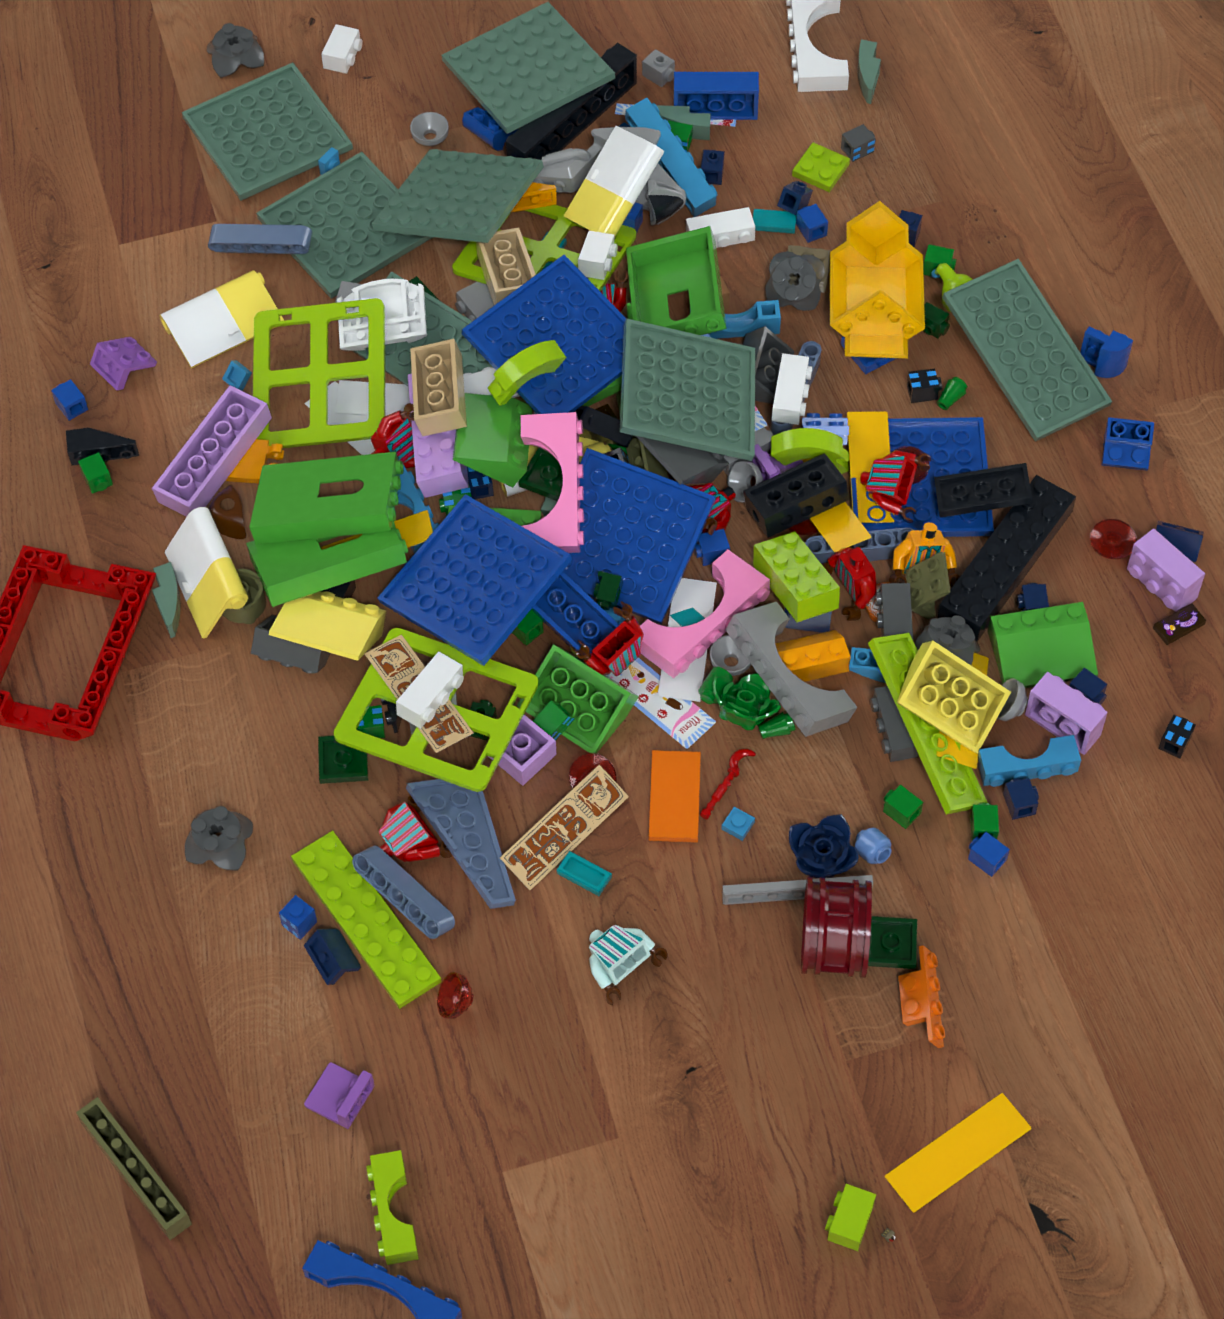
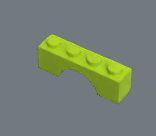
(398, 1238)

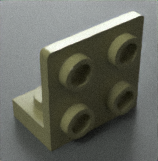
(928, 583)

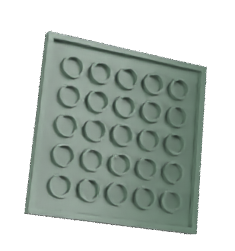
(528, 67)
(266, 130)
(458, 195)
(341, 214)
(688, 390)

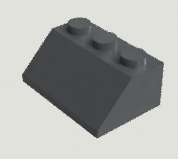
(767, 361)
(285, 651)

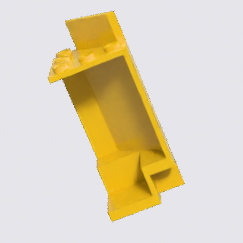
(877, 286)

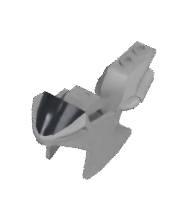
(570, 167)

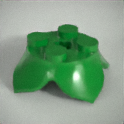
(744, 702)

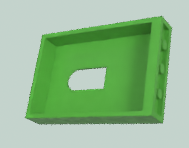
(675, 266)
(290, 506)
(302, 568)

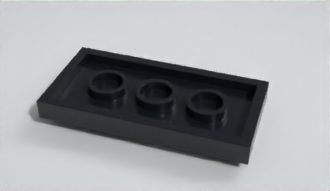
(983, 490)

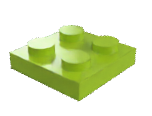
(821, 167)

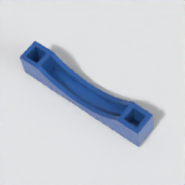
(335, 1268)

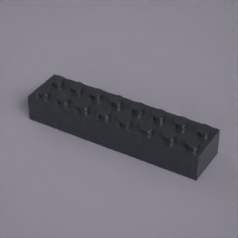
(561, 126)
(1008, 556)

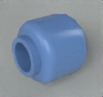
(873, 846)

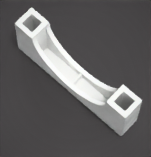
(813, 68)

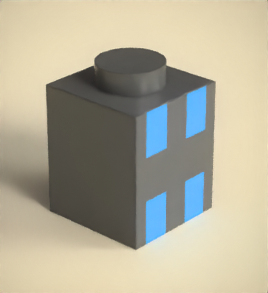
(858, 142)

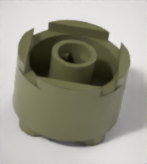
(256, 599)

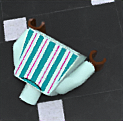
(618, 954)

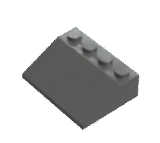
(686, 463)

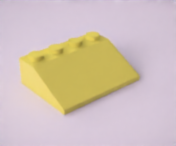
(330, 624)
(952, 695)

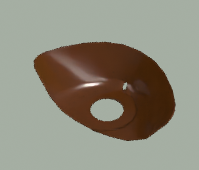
(228, 521)

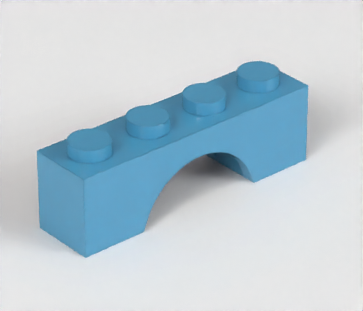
(760, 315)
(413, 499)
(1000, 767)

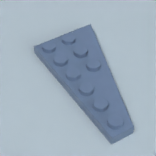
(468, 833)

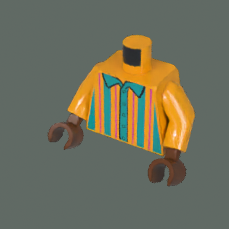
(920, 546)

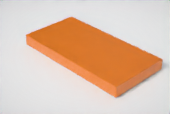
(674, 796)

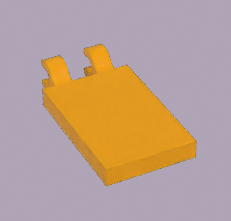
(250, 466)

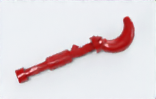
(722, 788)

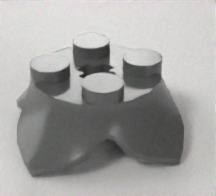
(234, 47)
(802, 296)
(952, 635)
(225, 850)

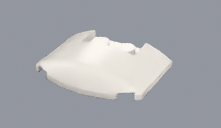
(403, 313)

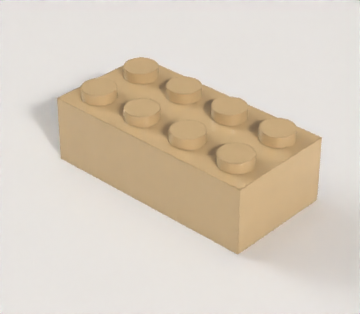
(505, 263)
(438, 387)

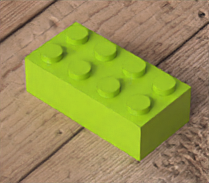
(796, 576)

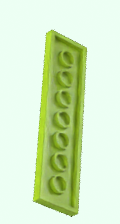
(952, 781)
(366, 920)

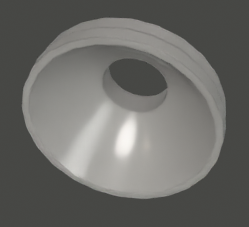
(429, 123)
(740, 478)
(724, 648)
(1016, 701)

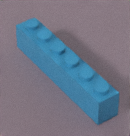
(675, 160)

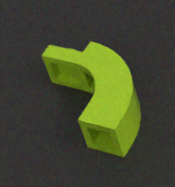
(525, 365)
(808, 444)

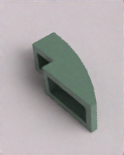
(868, 69)
(682, 114)
(167, 597)

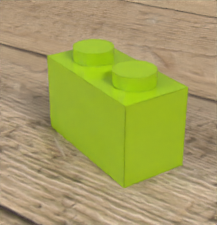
(850, 1217)

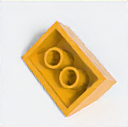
(815, 655)

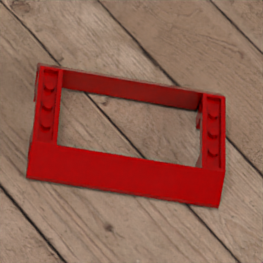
(53, 568)

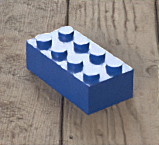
(719, 93)
(574, 614)

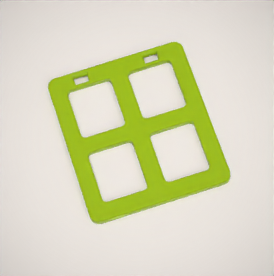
(547, 249)
(320, 373)
(412, 754)

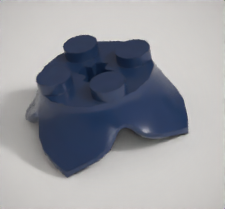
(829, 834)

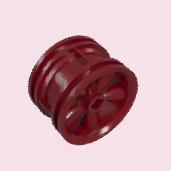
(836, 927)

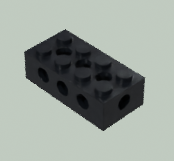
(796, 495)

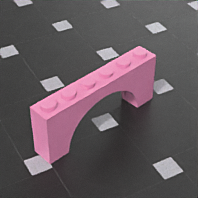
(560, 437)
(678, 647)

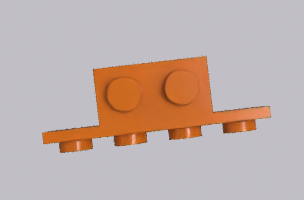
(921, 997)

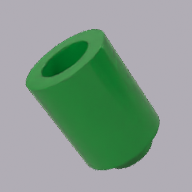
(706, 689)

